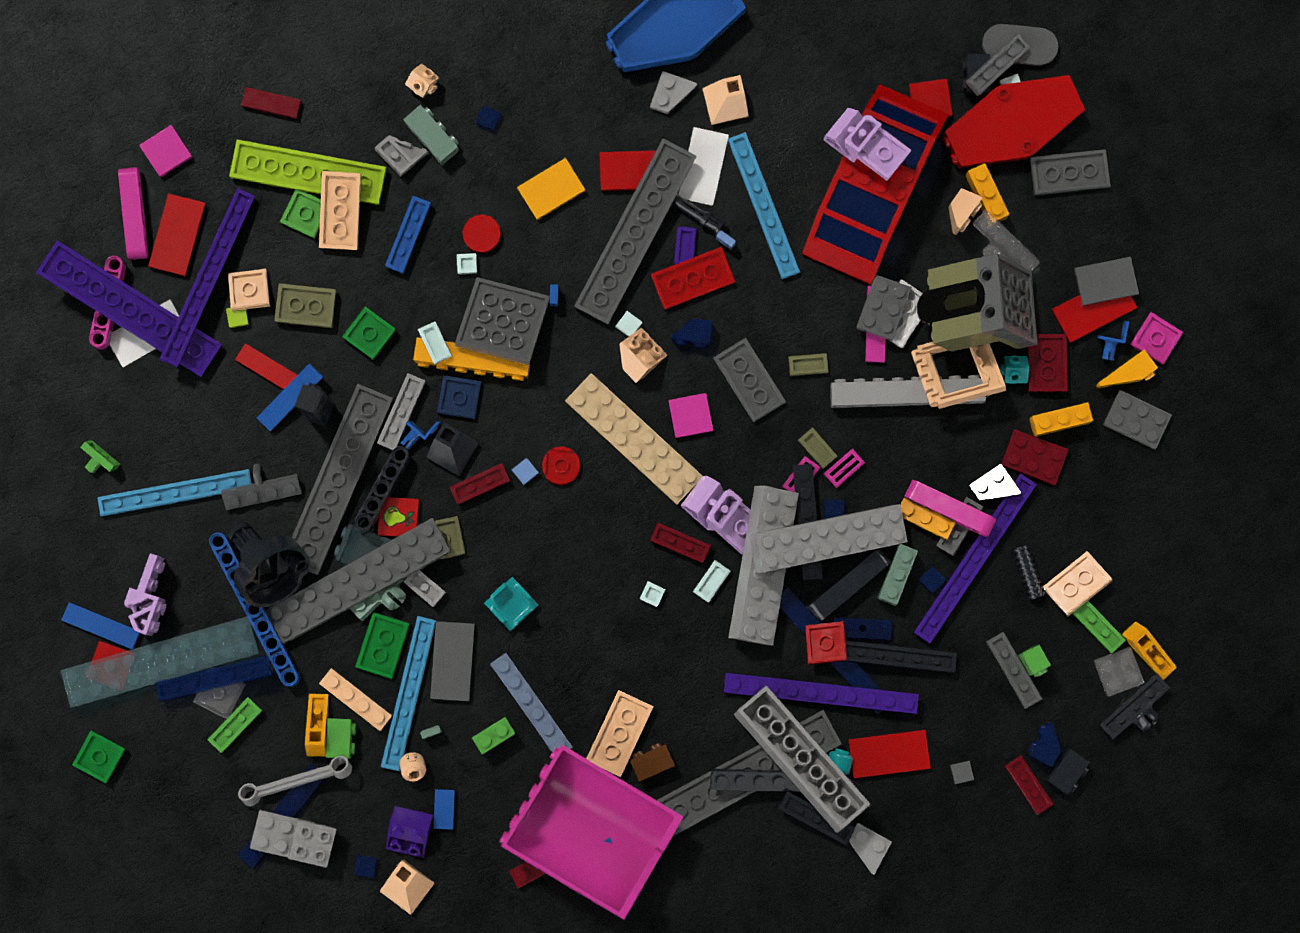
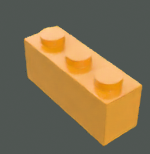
(984, 186)
(1061, 419)

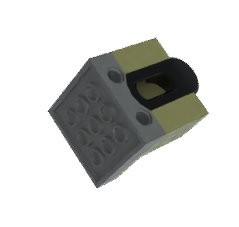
(979, 304)

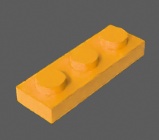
(927, 519)

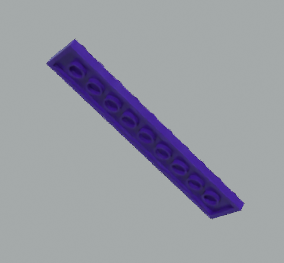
(123, 305)

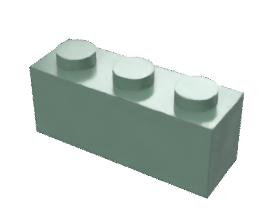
(431, 134)
(897, 574)

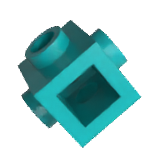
(1015, 369)

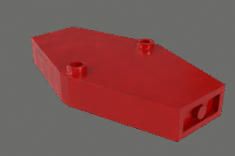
(1013, 121)

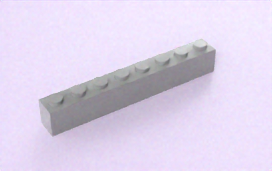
(894, 392)

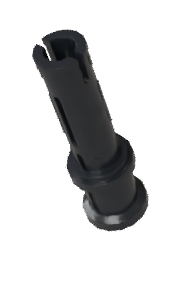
(705, 218)

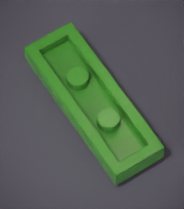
(1099, 626)
(234, 725)

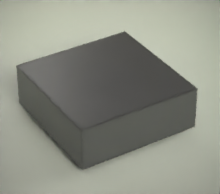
(962, 772)

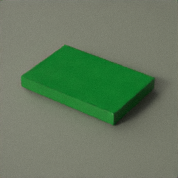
(382, 645)

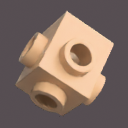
(422, 81)

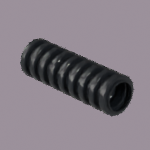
(1029, 572)

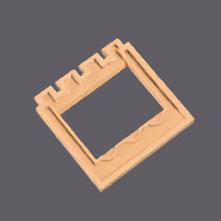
(932, 383)

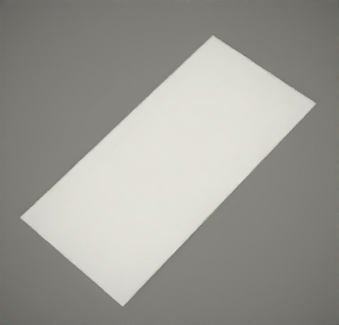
(704, 174)
(128, 346)

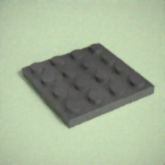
(502, 321)

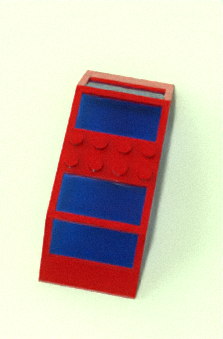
(861, 205)

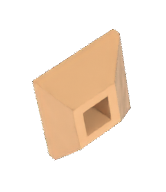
(726, 100)
(961, 208)
(640, 354)
(406, 886)

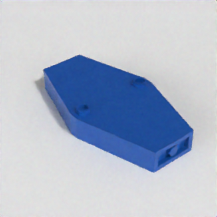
(670, 31)

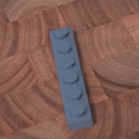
(529, 703)

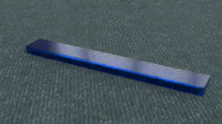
(801, 617)

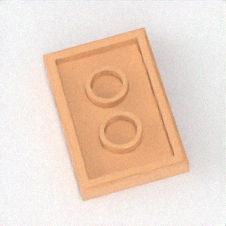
(1077, 583)

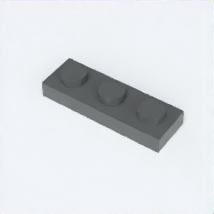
(958, 533)

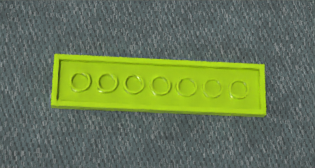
(300, 169)

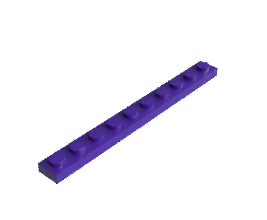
(207, 278)
(972, 562)
(823, 693)

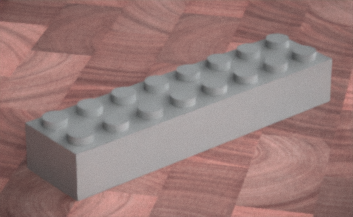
(827, 538)
(760, 593)
(801, 759)

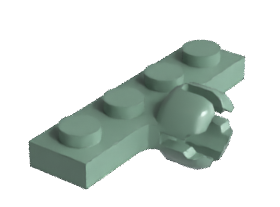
(384, 597)

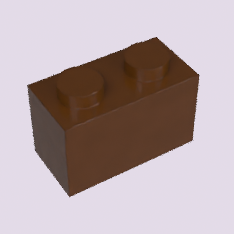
(651, 762)

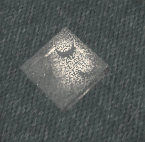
(1118, 671)

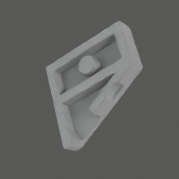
(670, 92)
(399, 154)
(869, 846)

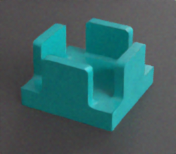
(511, 603)

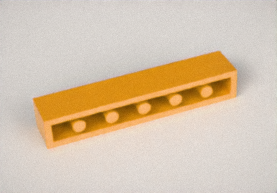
(469, 360)

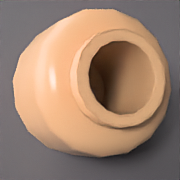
(412, 766)

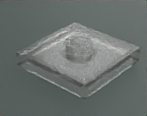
(220, 700)

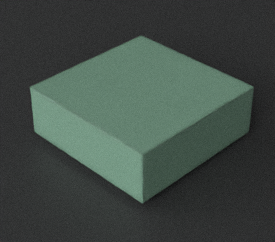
(431, 732)

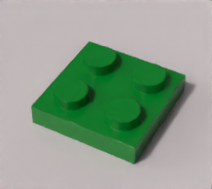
(369, 333)
(98, 756)

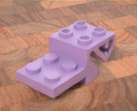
(866, 140)
(719, 511)
(151, 607)

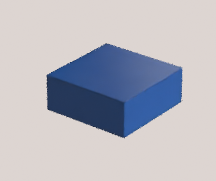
(554, 295)

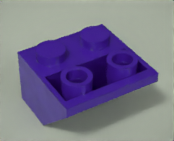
(409, 831)

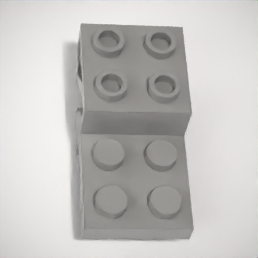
(293, 838)

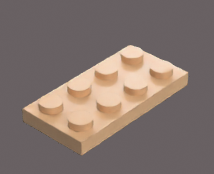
(340, 210)
(619, 733)

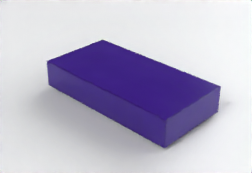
(684, 244)

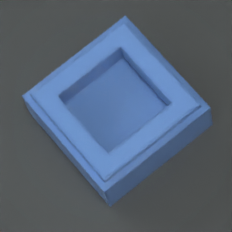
(725, 240)
(525, 471)

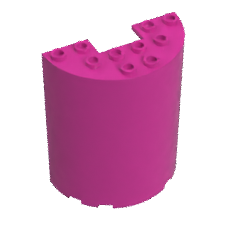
(573, 815)

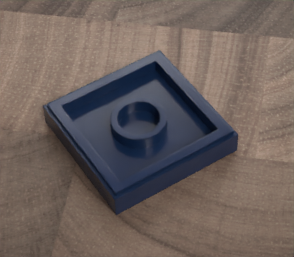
(459, 397)

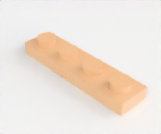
(355, 699)

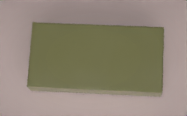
(808, 364)
(817, 448)

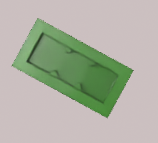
(99, 457)

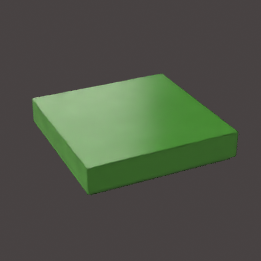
(303, 213)

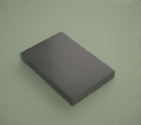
(1106, 281)

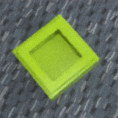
(237, 318)

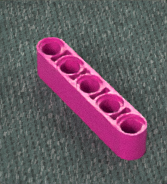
(133, 213)
(106, 330)
(951, 508)

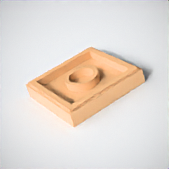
(248, 289)

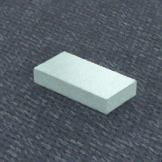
(434, 343)
(711, 581)

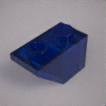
(694, 332)
(1047, 746)

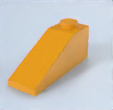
(1134, 370)
(1149, 650)
(317, 725)

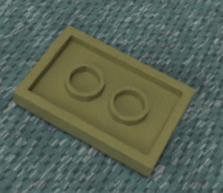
(305, 305)

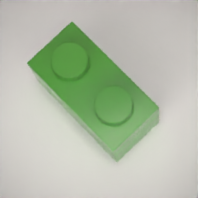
(1034, 661)
(493, 735)
(340, 738)

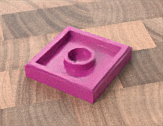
(165, 151)
(1156, 338)
(690, 415)

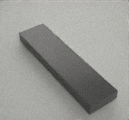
(997, 64)
(1014, 670)

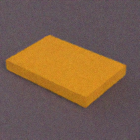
(551, 189)

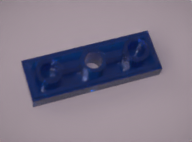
(874, 628)

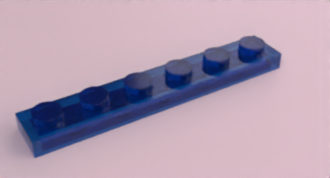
(213, 678)
(288, 807)

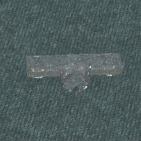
(1004, 242)

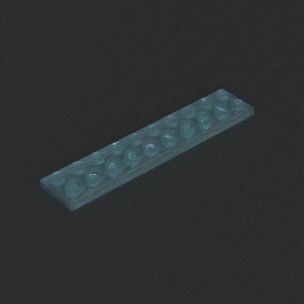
(159, 662)

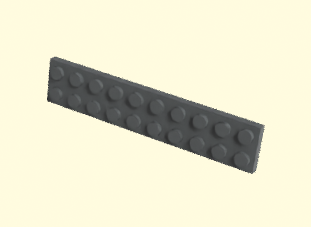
(635, 231)
(340, 473)
(358, 581)
(696, 799)

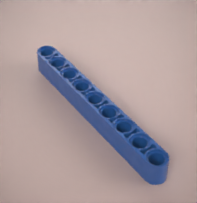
(256, 619)

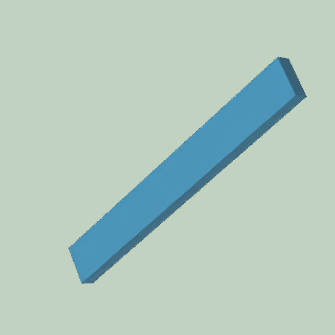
(763, 205)
(172, 493)
(408, 693)

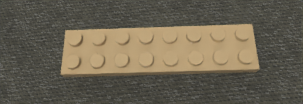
(634, 438)

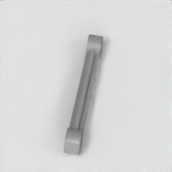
(295, 780)

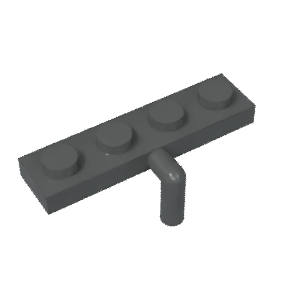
(261, 490)

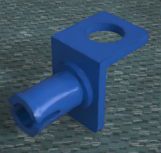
(1110, 343)
(416, 433)

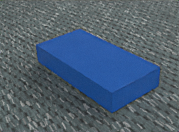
(444, 809)

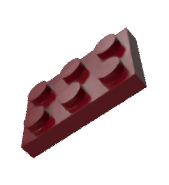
(1048, 364)
(1034, 457)

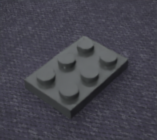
(883, 307)
(1137, 419)

